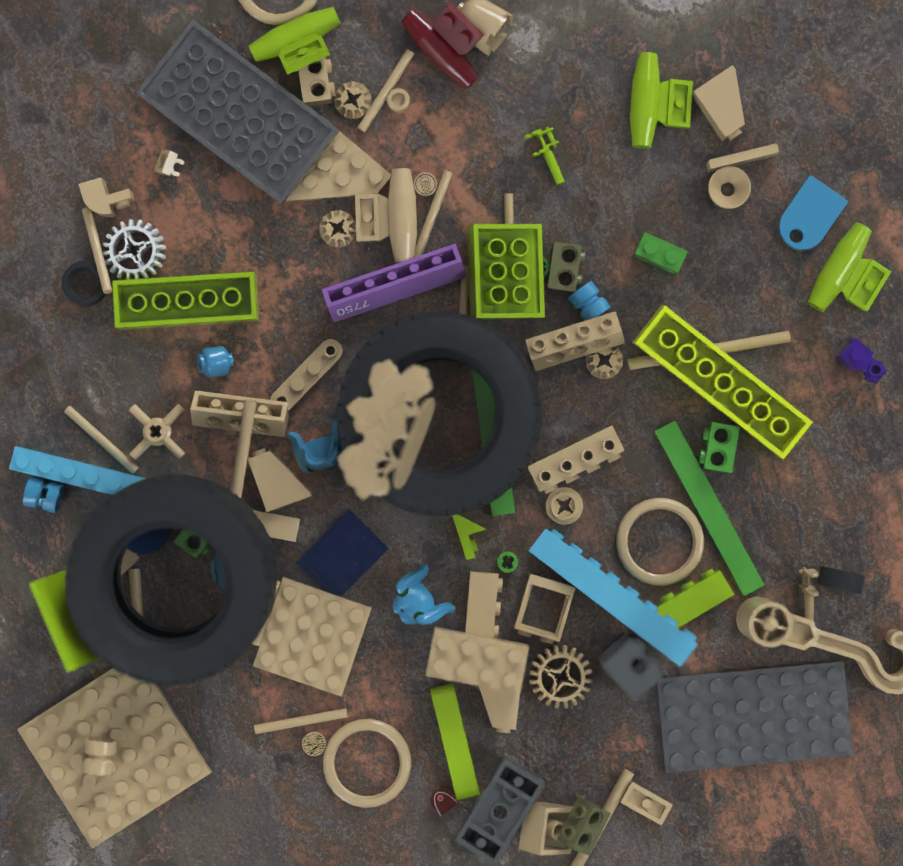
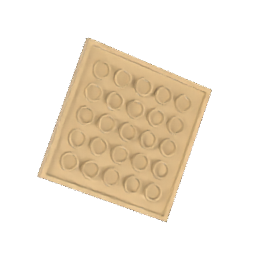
(150, 761)

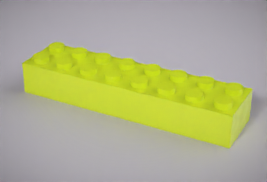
(722, 382)

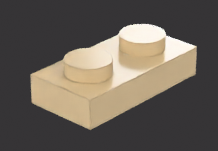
(646, 803)

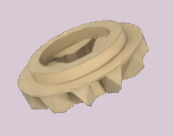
(350, 110)
(326, 229)
(605, 371)
(563, 494)

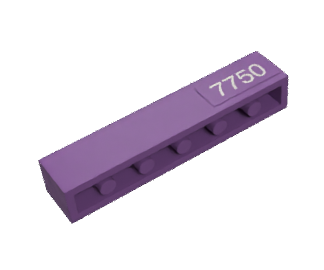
(394, 283)

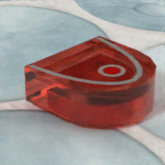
(443, 800)

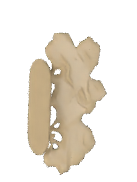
(382, 422)

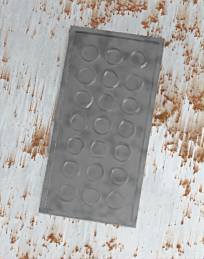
(237, 112)
(754, 716)

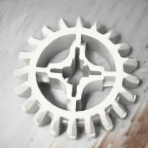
(143, 246)

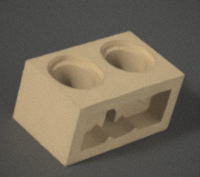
(311, 80)

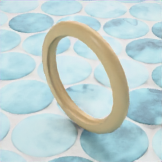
(276, 19)
(660, 579)
(329, 765)

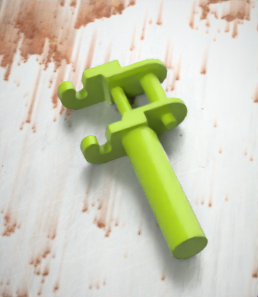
(548, 154)

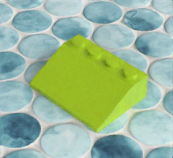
(505, 271)
(53, 604)

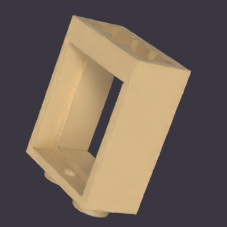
(527, 630)

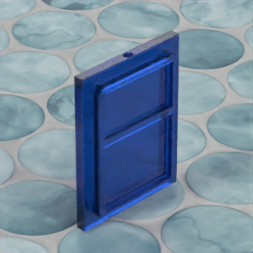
(342, 554)

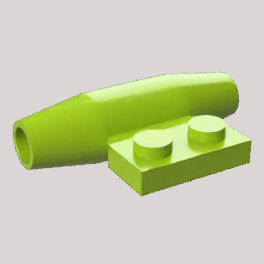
(297, 41)
(656, 101)
(849, 273)

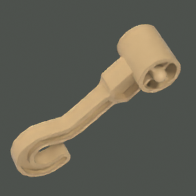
(774, 625)

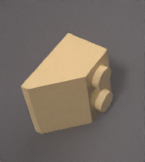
(543, 827)

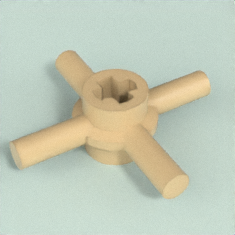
(148, 431)

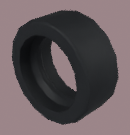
(67, 278)
(841, 580)

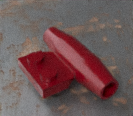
(446, 41)

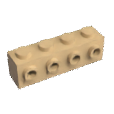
(575, 459)

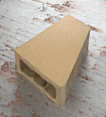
(722, 104)
(276, 481)
(501, 708)

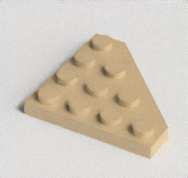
(341, 173)

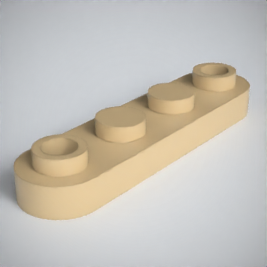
(308, 373)

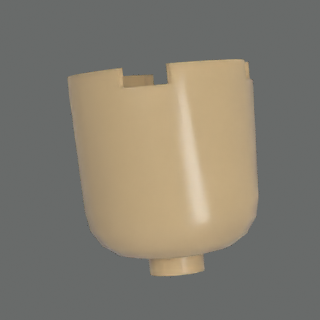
(489, 21)

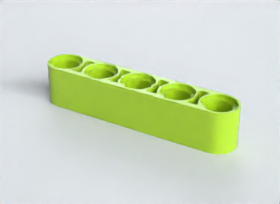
(454, 741)

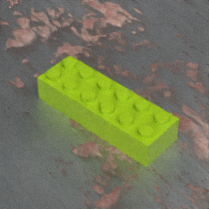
(185, 300)

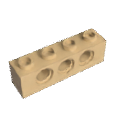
(575, 341)
(226, 412)

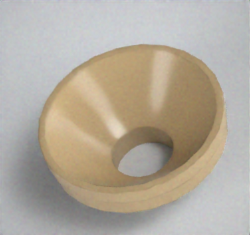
(738, 179)

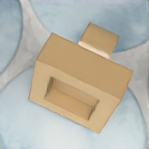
(166, 162)

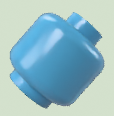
(214, 361)

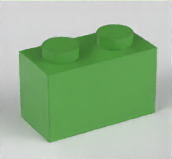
(660, 253)

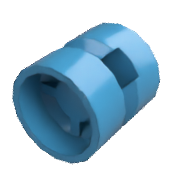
(589, 302)
(35, 493)

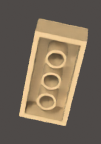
(477, 660)

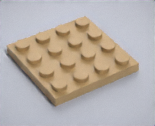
(312, 636)

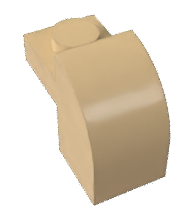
(100, 201)

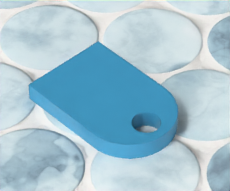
(811, 214)

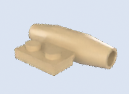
(391, 216)

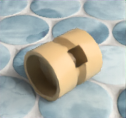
(99, 753)

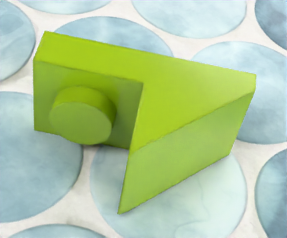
(465, 528)

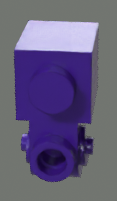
(858, 357)

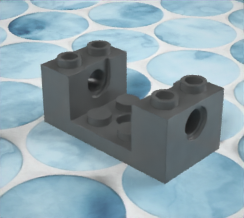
(635, 677)
(514, 789)

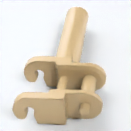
(809, 591)

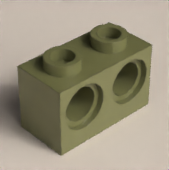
(559, 266)
(583, 826)

